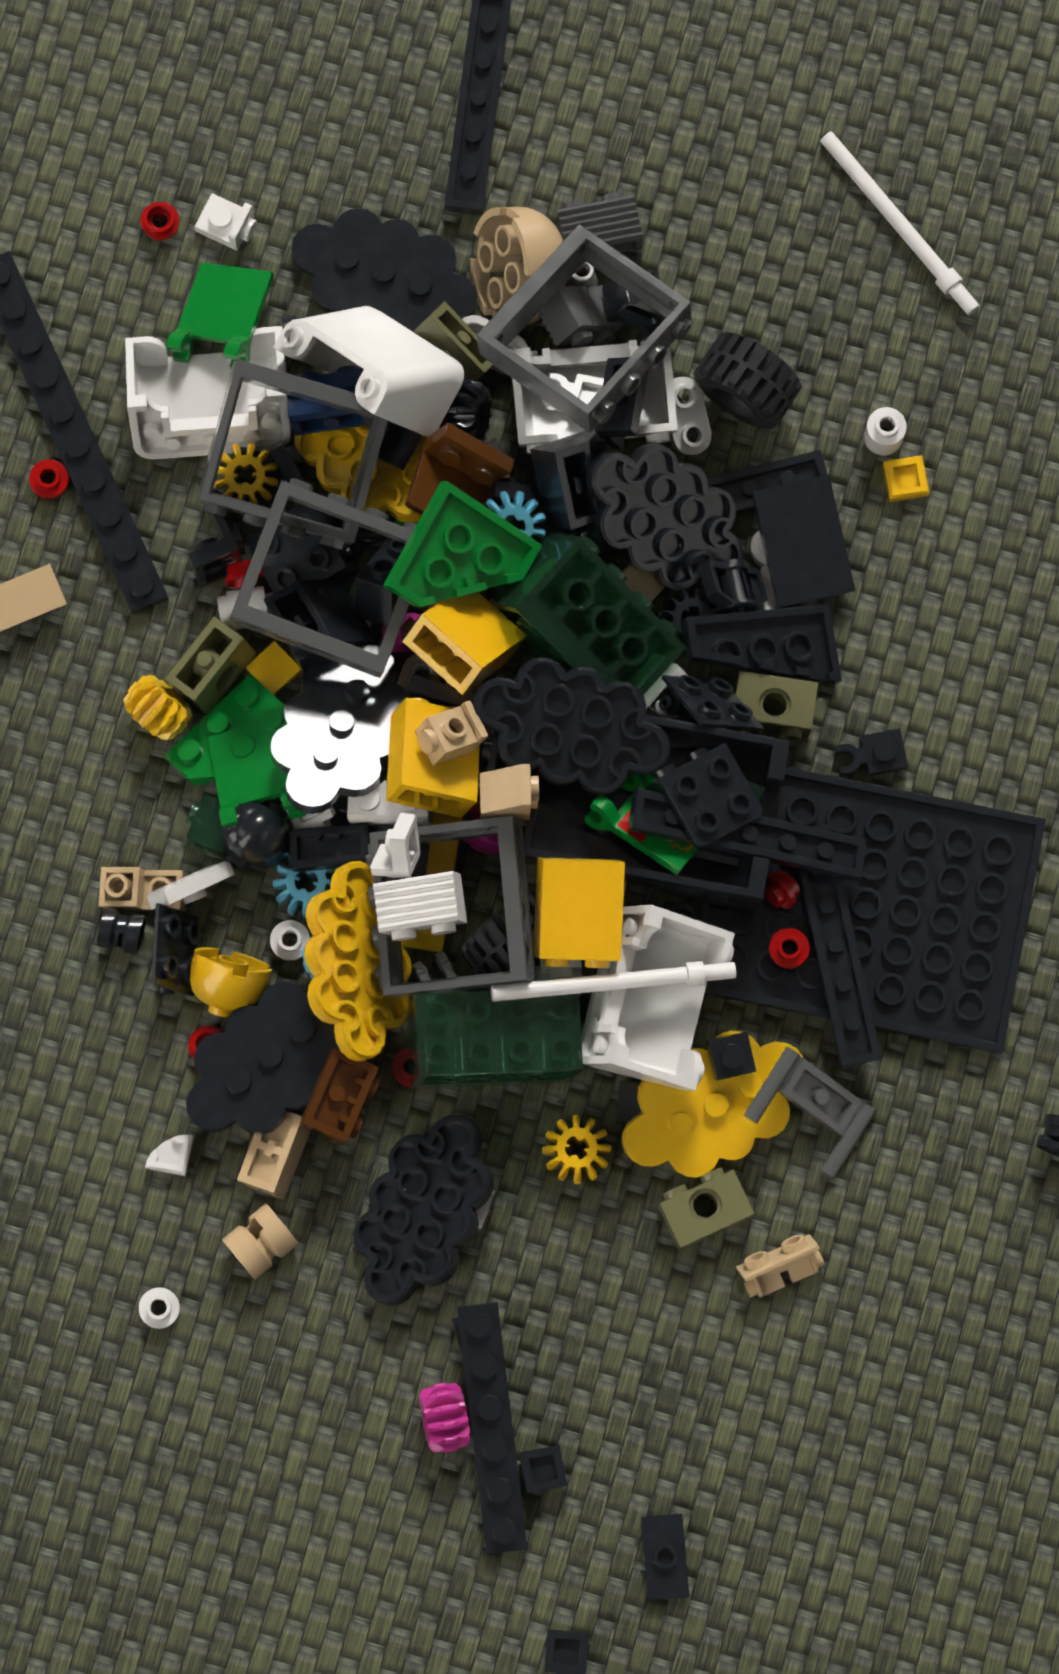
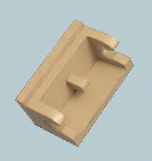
(29, 597)
(274, 1157)

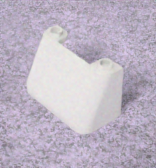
(402, 372)
(178, 403)
(543, 424)
(652, 1028)

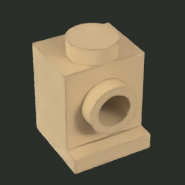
(451, 733)

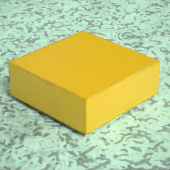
(905, 478)
(274, 668)

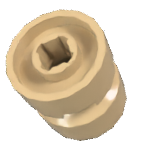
(260, 1241)

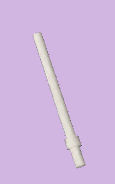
(947, 279)
(692, 974)

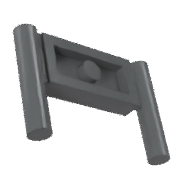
(818, 1097)

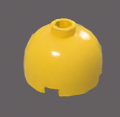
(227, 980)

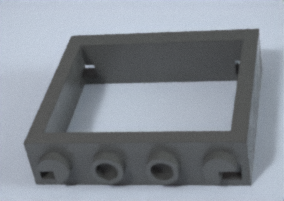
(543, 285)
(304, 389)
(301, 636)
(515, 905)

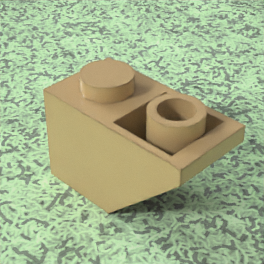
(508, 792)

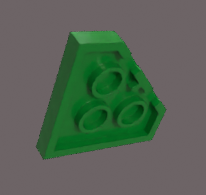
(459, 551)
(242, 706)

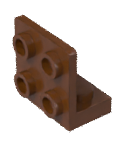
(461, 461)
(339, 1097)

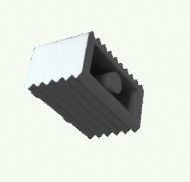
(611, 220)
(579, 317)

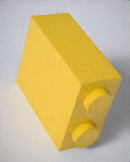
(464, 640)
(412, 779)
(578, 911)

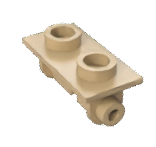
(796, 1255)

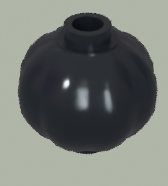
(259, 838)

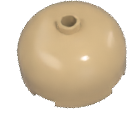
(513, 243)

